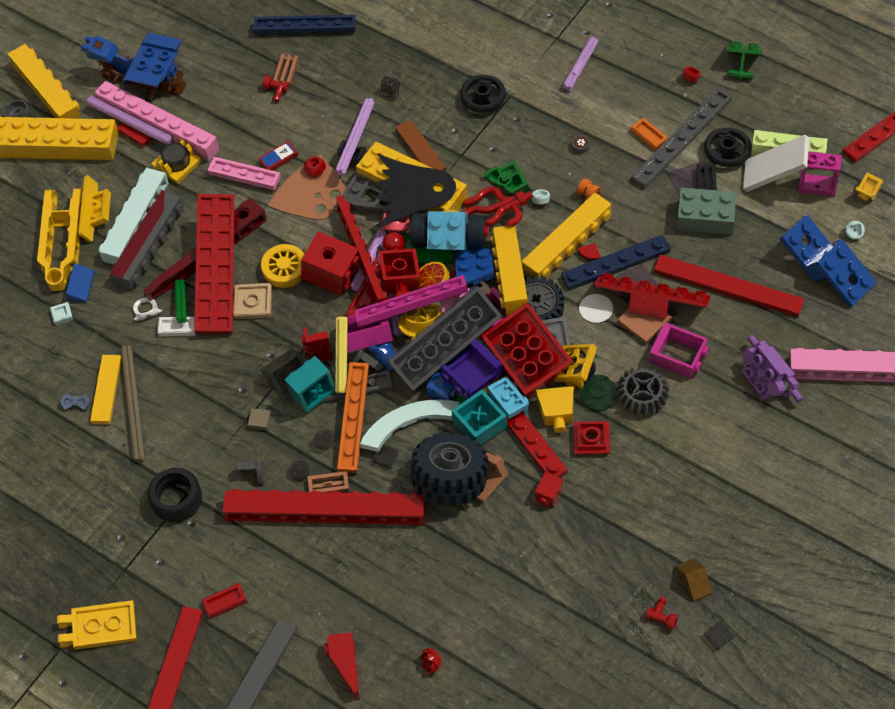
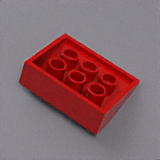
(527, 350)

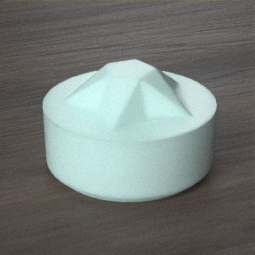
(541, 196)
(855, 230)

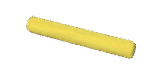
(341, 355)

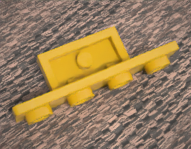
(94, 208)

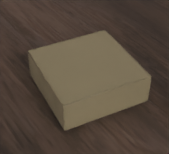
(259, 419)

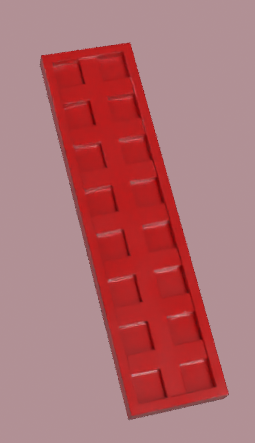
(214, 264)

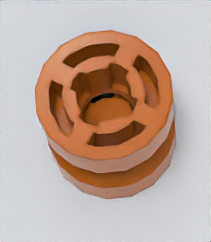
(587, 189)

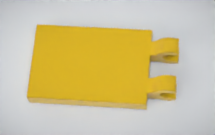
(99, 625)

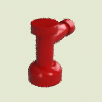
(281, 87)
(655, 614)

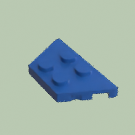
(474, 264)

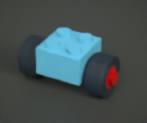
(448, 230)

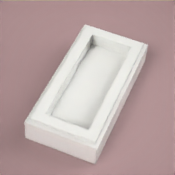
(169, 327)

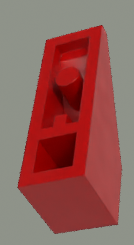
(343, 658)

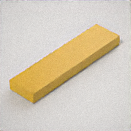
(106, 389)

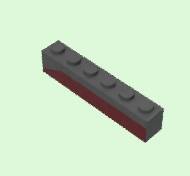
(147, 240)

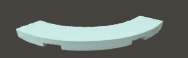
(403, 416)

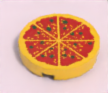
(433, 273)

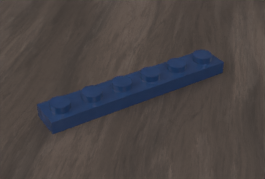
(304, 24)
(615, 262)

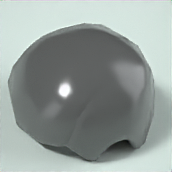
(16, 109)

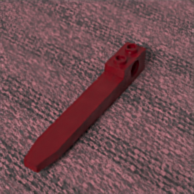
(186, 266)

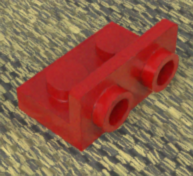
(316, 345)

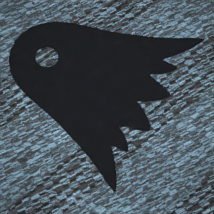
(412, 188)

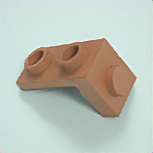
(495, 475)

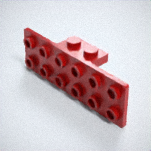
(650, 298)

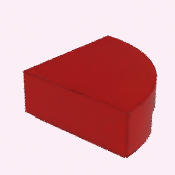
(589, 252)

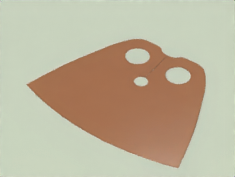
(299, 191)

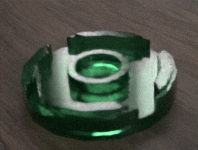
(598, 393)

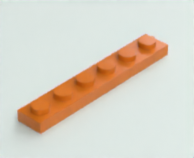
(353, 417)

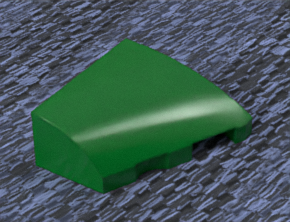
(508, 177)

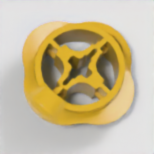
(417, 319)

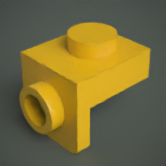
(869, 187)

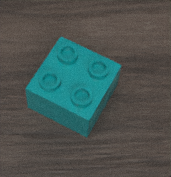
(310, 384)
(479, 418)

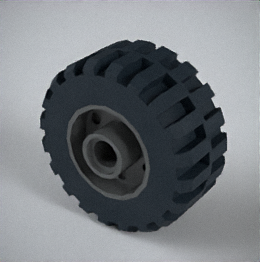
(449, 469)

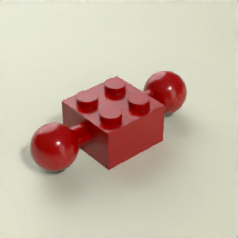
(398, 266)

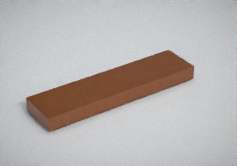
(419, 146)

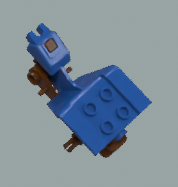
(150, 67)

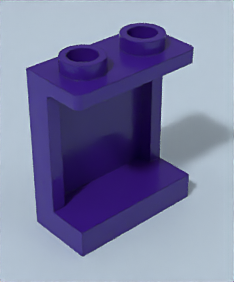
(472, 370)

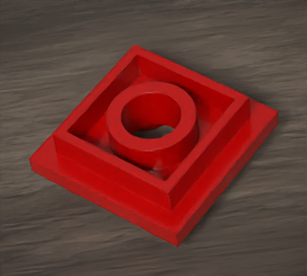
(596, 446)

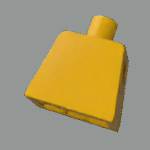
(556, 406)

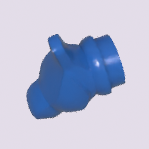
(382, 352)

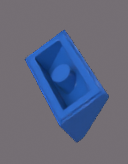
(80, 283)

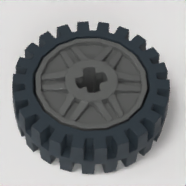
(545, 297)

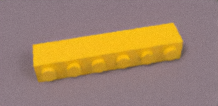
(43, 83)
(567, 237)
(510, 268)

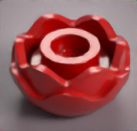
(314, 166)
(431, 660)

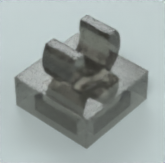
(390, 87)

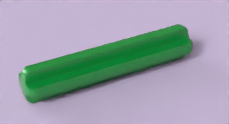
(180, 301)

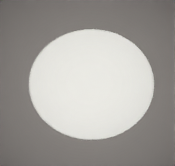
(596, 308)

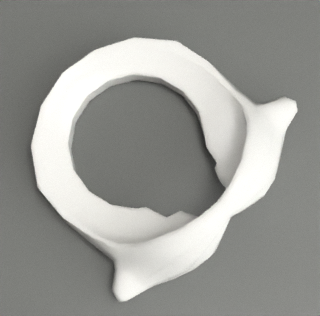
(141, 316)

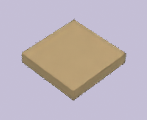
(252, 301)

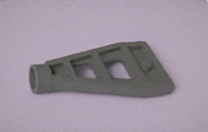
(358, 188)

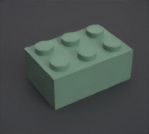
(706, 211)

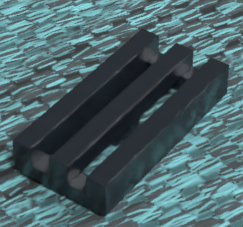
(706, 168)

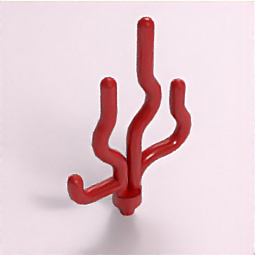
(504, 205)

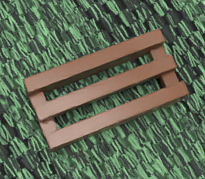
(288, 59)
(341, 486)

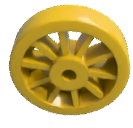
(284, 265)

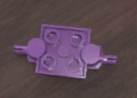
(769, 372)

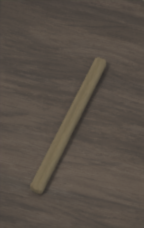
(132, 403)

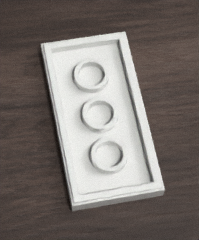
(776, 163)

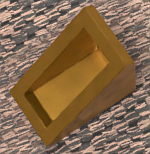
(695, 579)

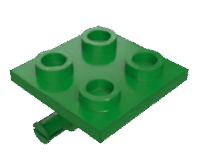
(736, 46)

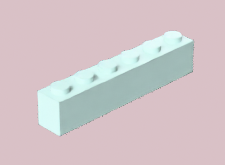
(133, 213)

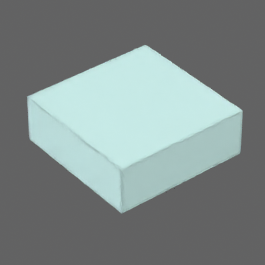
(61, 313)

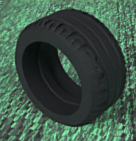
(173, 477)

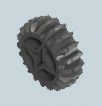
(642, 398)

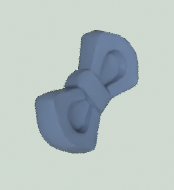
(82, 401)

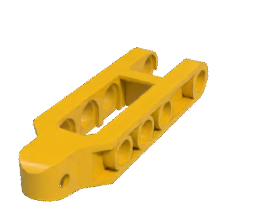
(51, 218)

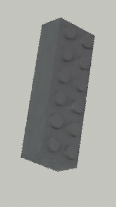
(444, 337)

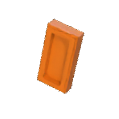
(648, 134)

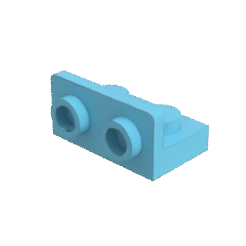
(508, 397)

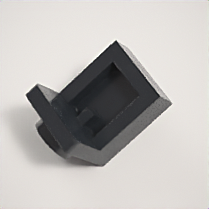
(357, 156)

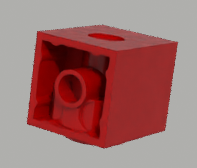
(330, 263)

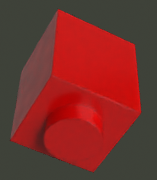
(549, 490)

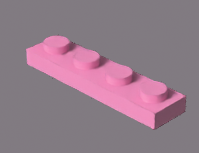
(244, 173)

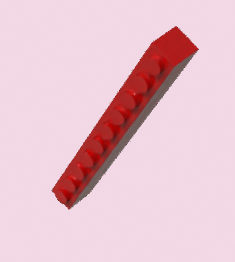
(324, 507)

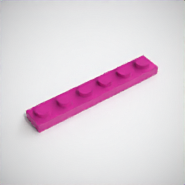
(411, 300)

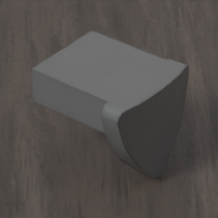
(363, 357)
(253, 466)

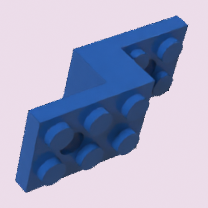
(828, 260)

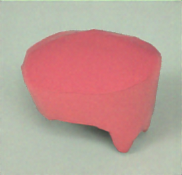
(399, 226)

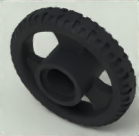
(482, 94)
(728, 147)

